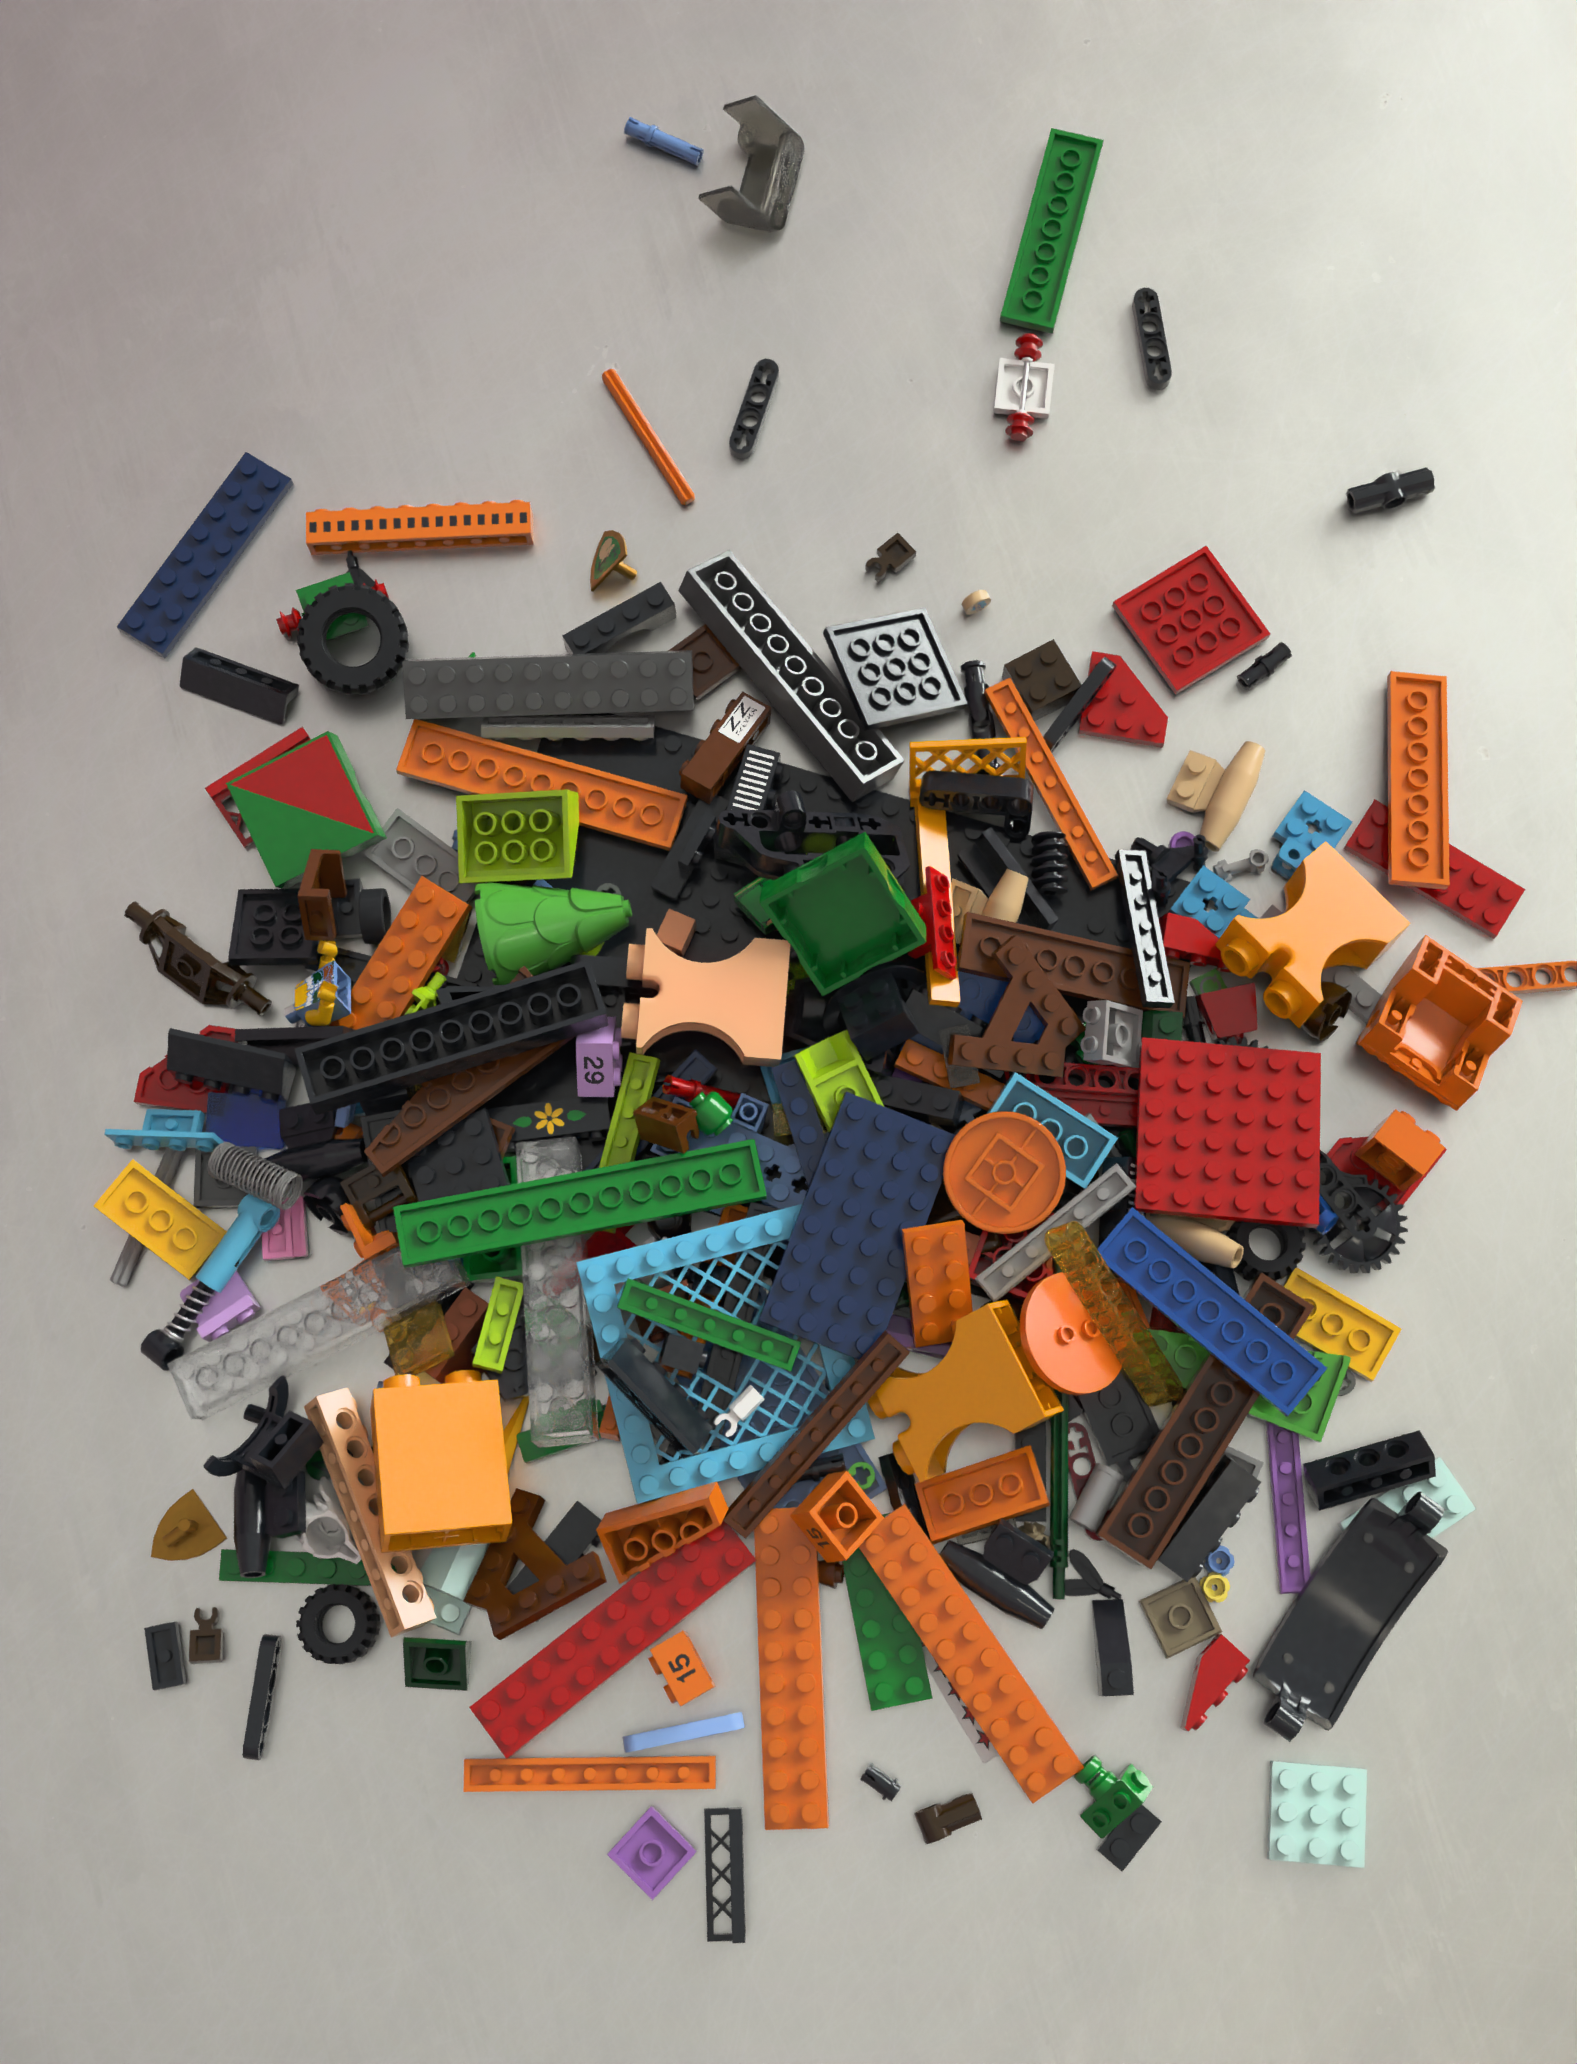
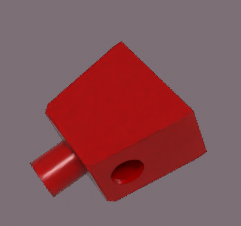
(1229, 1011)

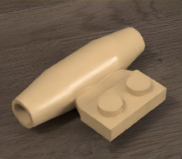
(1218, 791)
(1003, 903)
(1201, 1238)

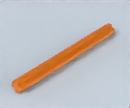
(648, 437)

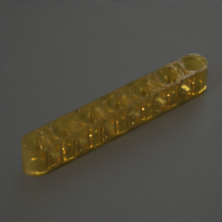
(1113, 1314)

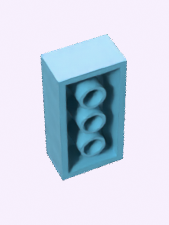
(1080, 1139)

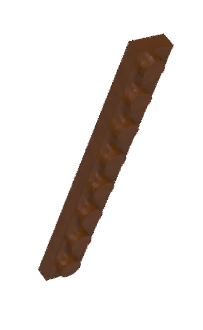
(815, 1434)

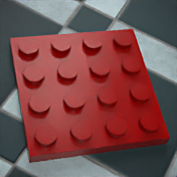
(1191, 619)

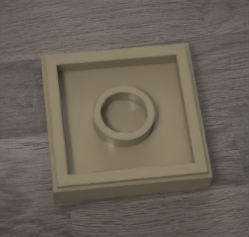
(1180, 1616)

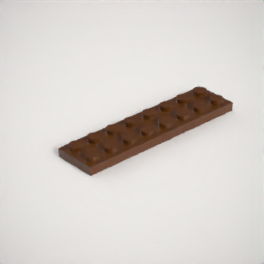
(1072, 963)

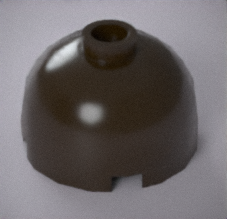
(1335, 1004)

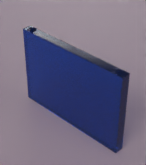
(244, 1120)

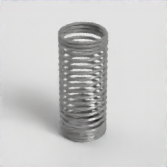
(279, 1188)

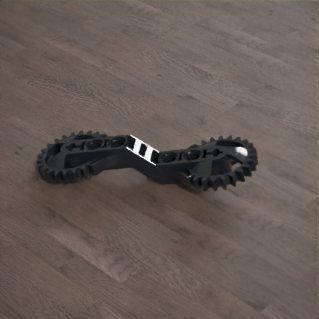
(1358, 1199)

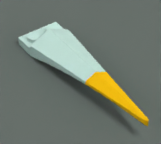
(452, 1569)

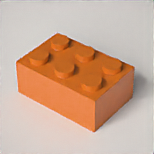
(1400, 1149)

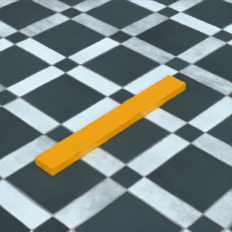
(934, 852)

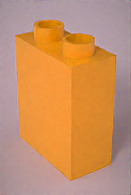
(439, 1462)

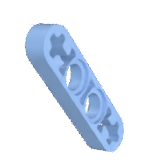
(683, 1732)

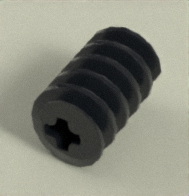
(1047, 863)

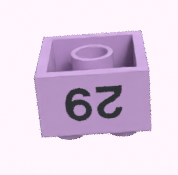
(599, 1061)

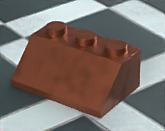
(464, 1326)

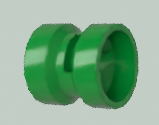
(1101, 1782)

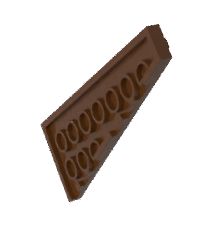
(449, 1100)

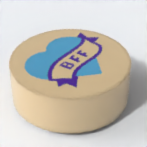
(976, 602)

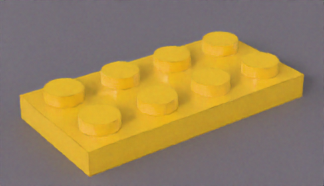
(160, 1219)
(1343, 1326)

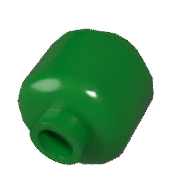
(712, 1113)

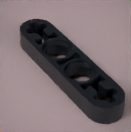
(1153, 338)
(754, 409)
(1079, 703)
(261, 1697)

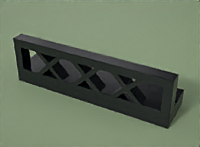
(736, 1875)

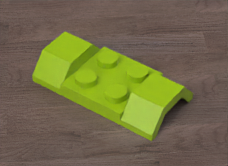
(833, 1069)

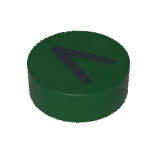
(316, 1467)

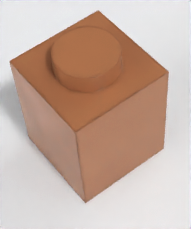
(676, 932)

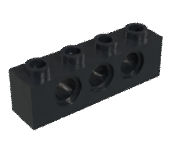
(1369, 1470)

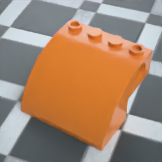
(1440, 1023)

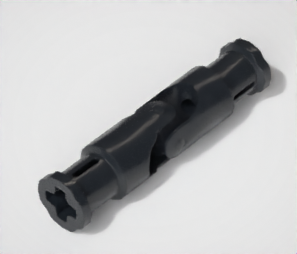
(979, 707)

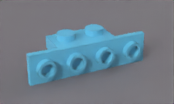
(167, 1129)

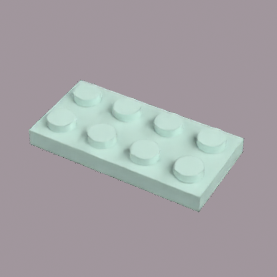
(1441, 1489)

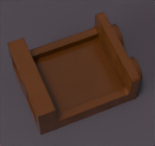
(320, 883)

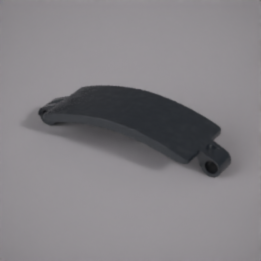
(1348, 1612)

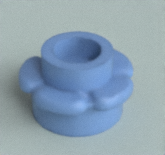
(1227, 1561)

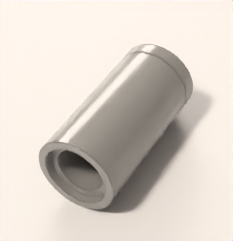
(1096, 1497)

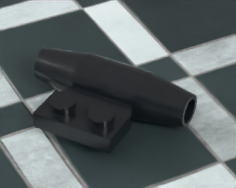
(312, 1145)
(265, 1512)
(1004, 1572)

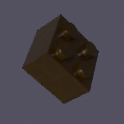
(1043, 679)

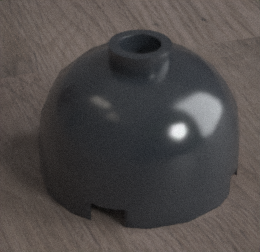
(325, 1199)

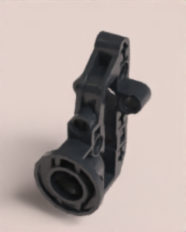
(772, 838)

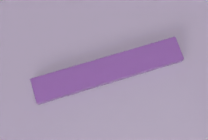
(1288, 1509)

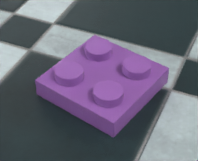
(652, 1852)

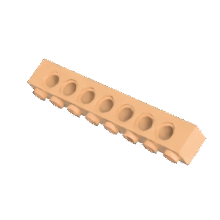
(364, 1525)

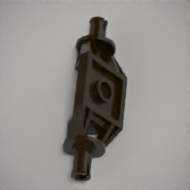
(192, 966)

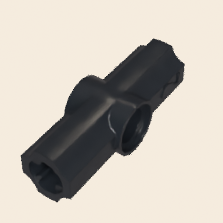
(1390, 490)

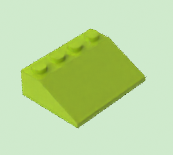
(517, 836)

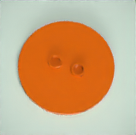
(1004, 1172)
(1064, 1339)

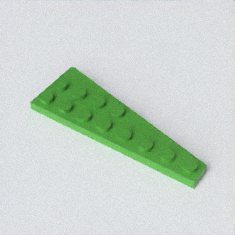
(1306, 1419)

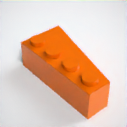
(656, 1528)

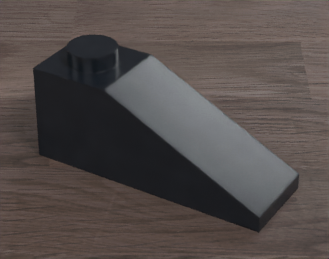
(1112, 1648)

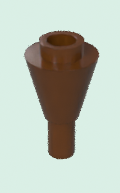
(830, 1573)

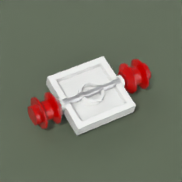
(1024, 387)

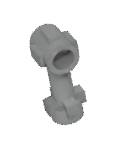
(1254, 863)

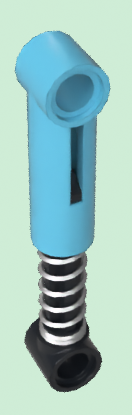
(253, 1219)

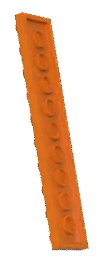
(491, 767)
(969, 1654)
(790, 1675)

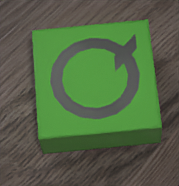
(1208, 982)

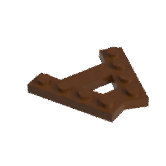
(1026, 987)
(556, 1584)

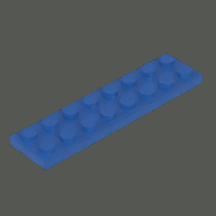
(1210, 1312)

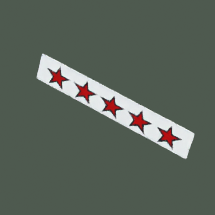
(969, 1724)

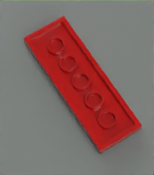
(1474, 891)

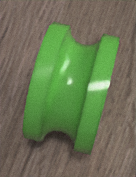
(870, 1479)

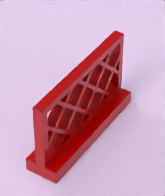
(219, 791)

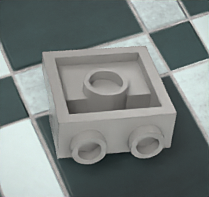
(1112, 1034)

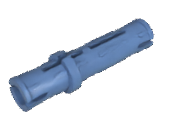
(654, 137)

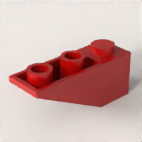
(1191, 941)
(1212, 1674)

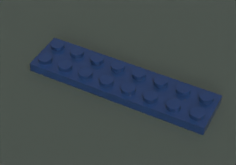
(205, 555)

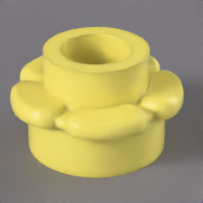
(1222, 1587)

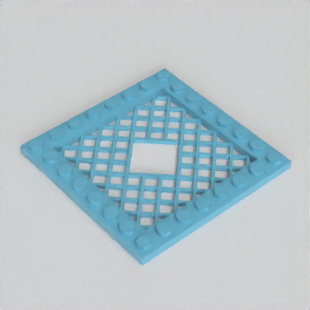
(598, 1278)

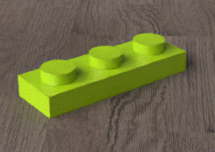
(498, 1325)

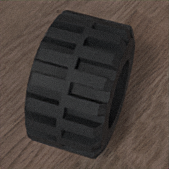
(1290, 1253)
(312, 1618)

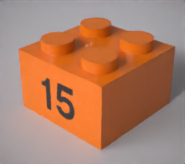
(837, 1516)
(681, 1668)

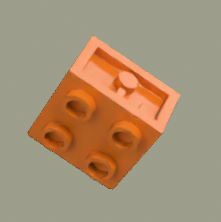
(368, 1242)

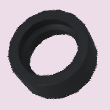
(374, 914)

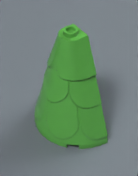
(543, 925)

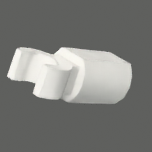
(740, 1409)

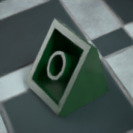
(436, 1663)

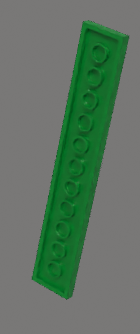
(579, 1203)

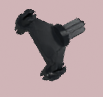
(1170, 862)

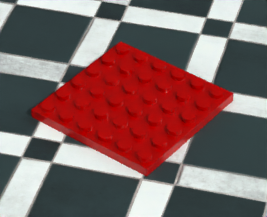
(1228, 1132)

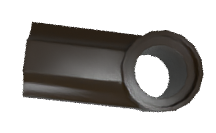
(940, 1820)

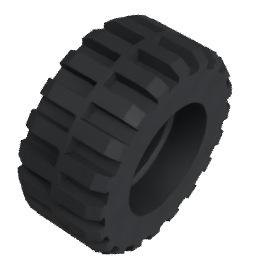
(346, 600)

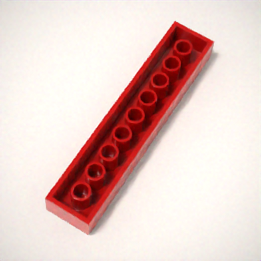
(609, 1638)

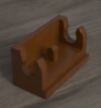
(666, 1124)

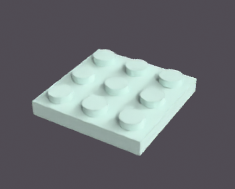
(1317, 1814)

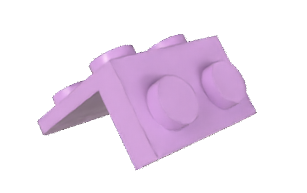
(225, 1309)

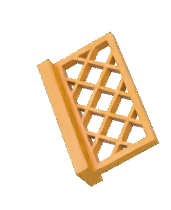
(967, 748)

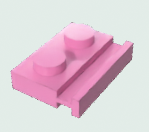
(288, 1235)

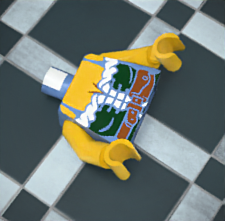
(324, 994)

